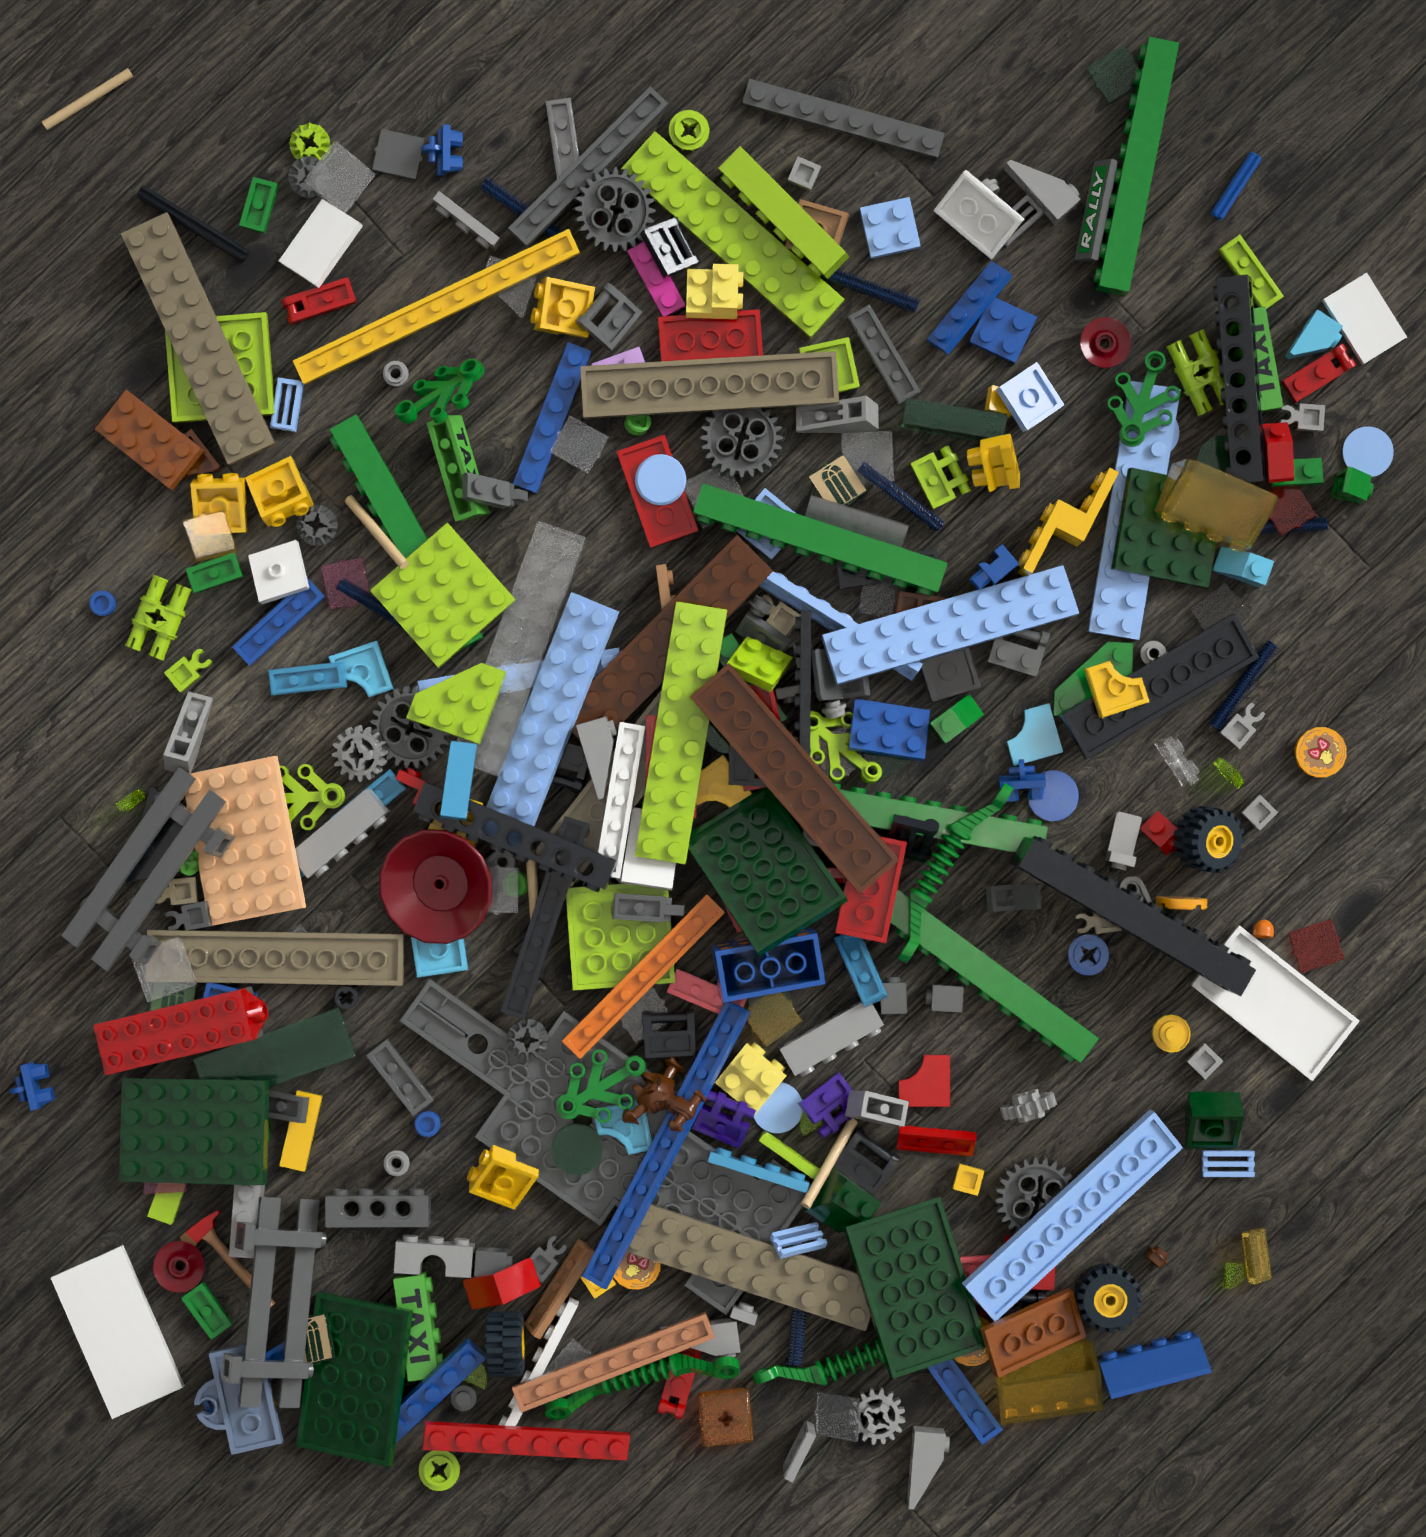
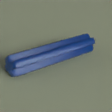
(1235, 186)

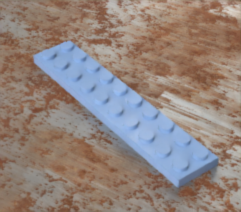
(1118, 594)
(949, 625)
(551, 711)
(1072, 1215)

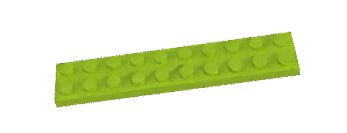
(733, 235)
(679, 734)

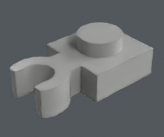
(1307, 417)
(1240, 728)

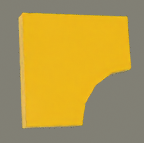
(1113, 691)
(715, 787)

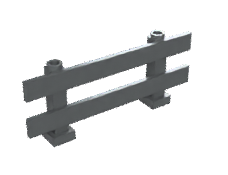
(124, 929)
(266, 1238)

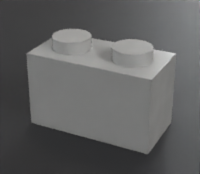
(877, 1108)

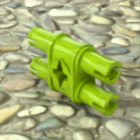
(1186, 369)
(144, 621)

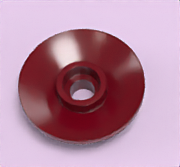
(1114, 333)
(168, 1273)

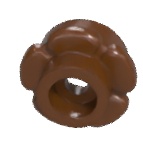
(1157, 1256)

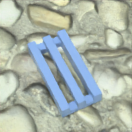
(296, 408)
(1250, 1164)
(796, 1236)

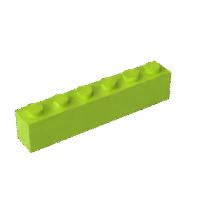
(783, 212)

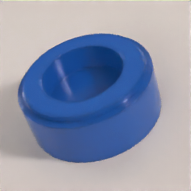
(102, 603)
(427, 1123)

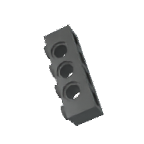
(338, 1216)

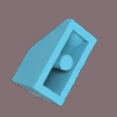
(1316, 336)
(1243, 566)

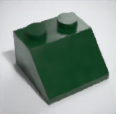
(1213, 1120)
(842, 1202)

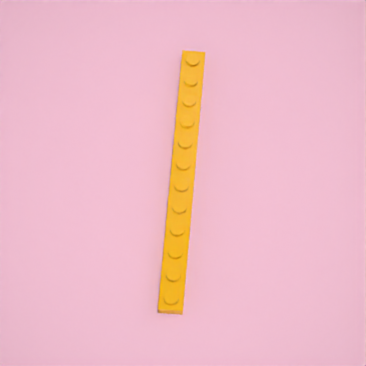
(436, 307)

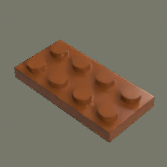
(149, 440)
(1033, 1332)

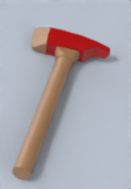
(205, 1231)

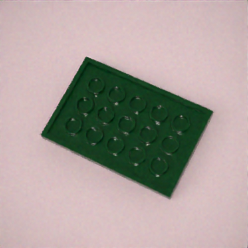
(764, 870)
(194, 1131)
(915, 1287)
(357, 1397)

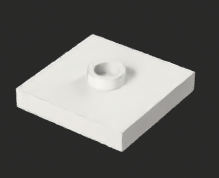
(278, 572)

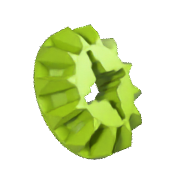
(689, 119)
(307, 131)
(438, 1481)

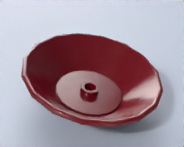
(419, 903)

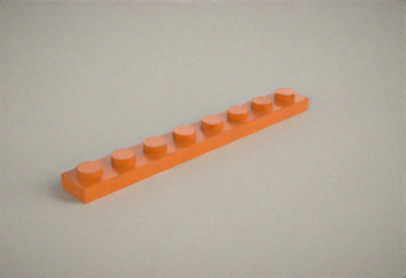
(643, 976)

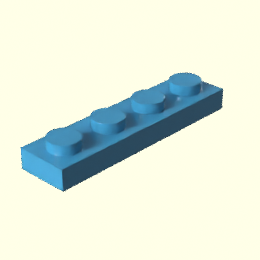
(769, 1172)

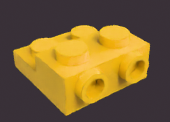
(560, 305)
(279, 492)
(220, 494)
(501, 1177)

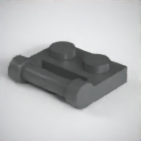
(615, 322)
(1019, 657)

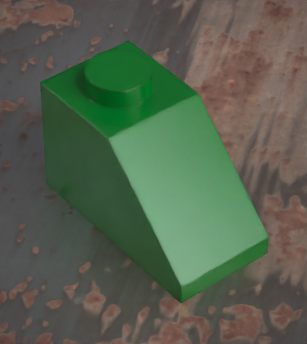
(1352, 485)
(956, 719)

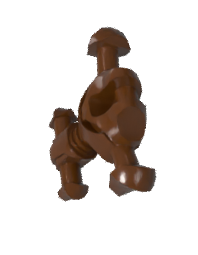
(659, 1095)

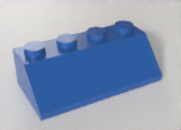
(1153, 1364)

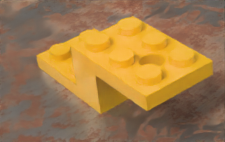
(1066, 522)

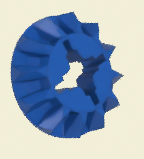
(1100, 954)

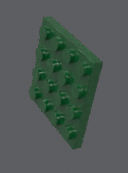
(1156, 546)

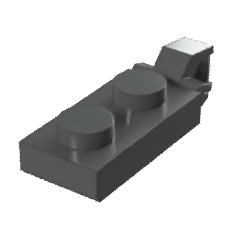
(491, 491)
(645, 908)

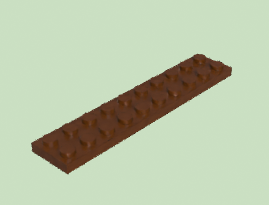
(642, 662)
(794, 778)

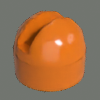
(1263, 929)

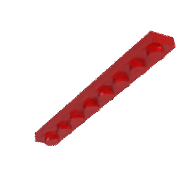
(525, 1440)

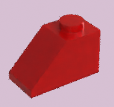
(1278, 452)

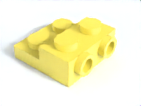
(714, 292)
(751, 1076)

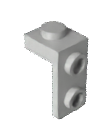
(1123, 841)

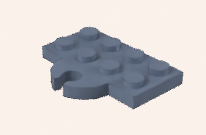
(245, 1426)

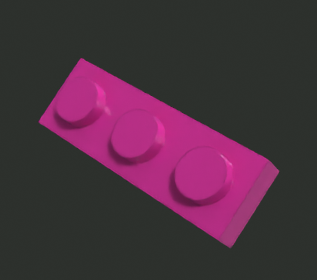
(661, 289)

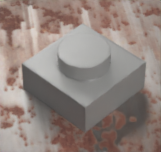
(804, 173)
(1258, 812)
(1204, 1061)
(744, 1312)

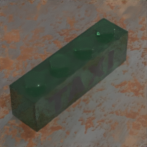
(952, 420)

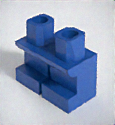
(992, 573)

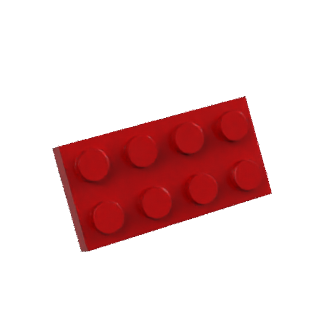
(710, 338)
(659, 522)
(870, 912)

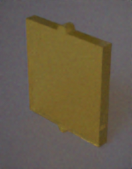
(210, 535)
(772, 1017)

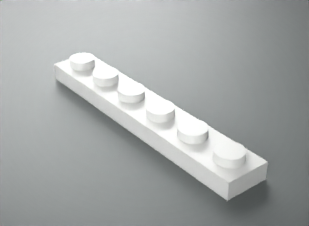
(621, 793)
(543, 1355)

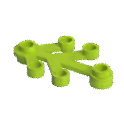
(837, 744)
(302, 797)

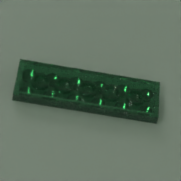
(282, 1052)

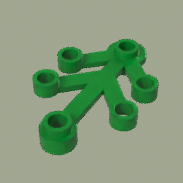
(465, 375)
(1142, 404)
(597, 1089)

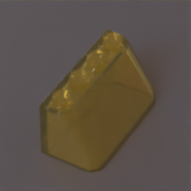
(1215, 504)
(1052, 1386)

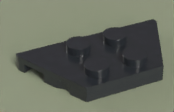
(157, 847)

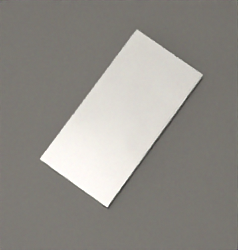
(1282, 1007)
(117, 1331)

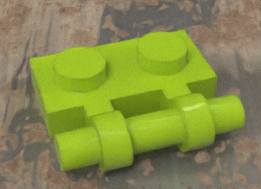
(933, 480)

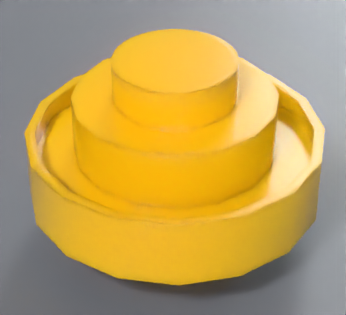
(1171, 1033)

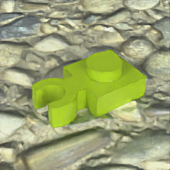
(185, 672)

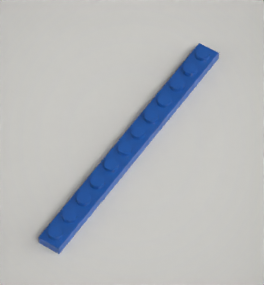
(664, 1148)

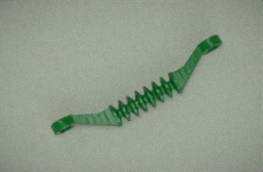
(960, 830)
(679, 1364)
(817, 1372)

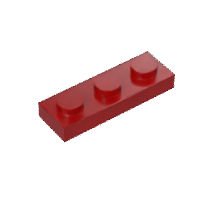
(936, 1140)

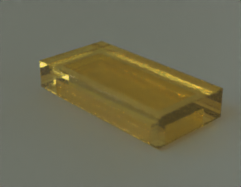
(1256, 1255)

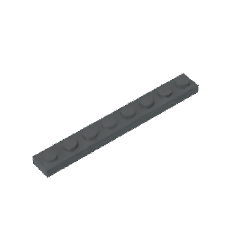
(843, 119)
(596, 157)

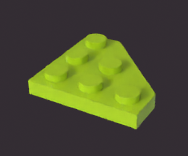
(460, 703)

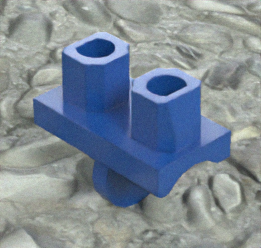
(445, 139)
(1022, 778)
(31, 1074)

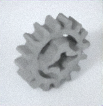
(354, 762)
(1028, 1105)
(886, 1422)

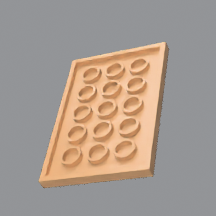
(261, 865)

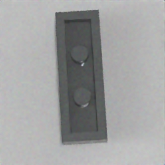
(400, 1077)

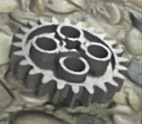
(592, 202)
(764, 444)
(404, 748)
(1013, 1193)

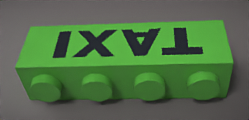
(1268, 377)
(455, 459)
(413, 1293)

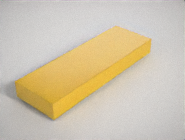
(300, 1135)

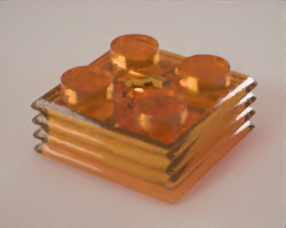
(715, 1430)

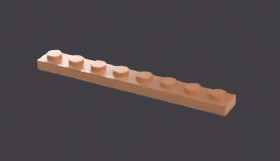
(613, 1362)

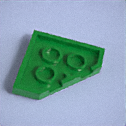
(1076, 687)

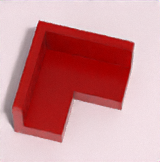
(502, 1286)

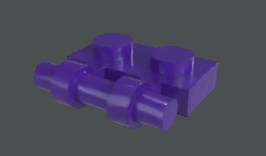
(823, 1100)
(722, 1125)

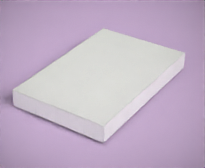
(978, 214)
(320, 243)
(1365, 318)
(641, 870)

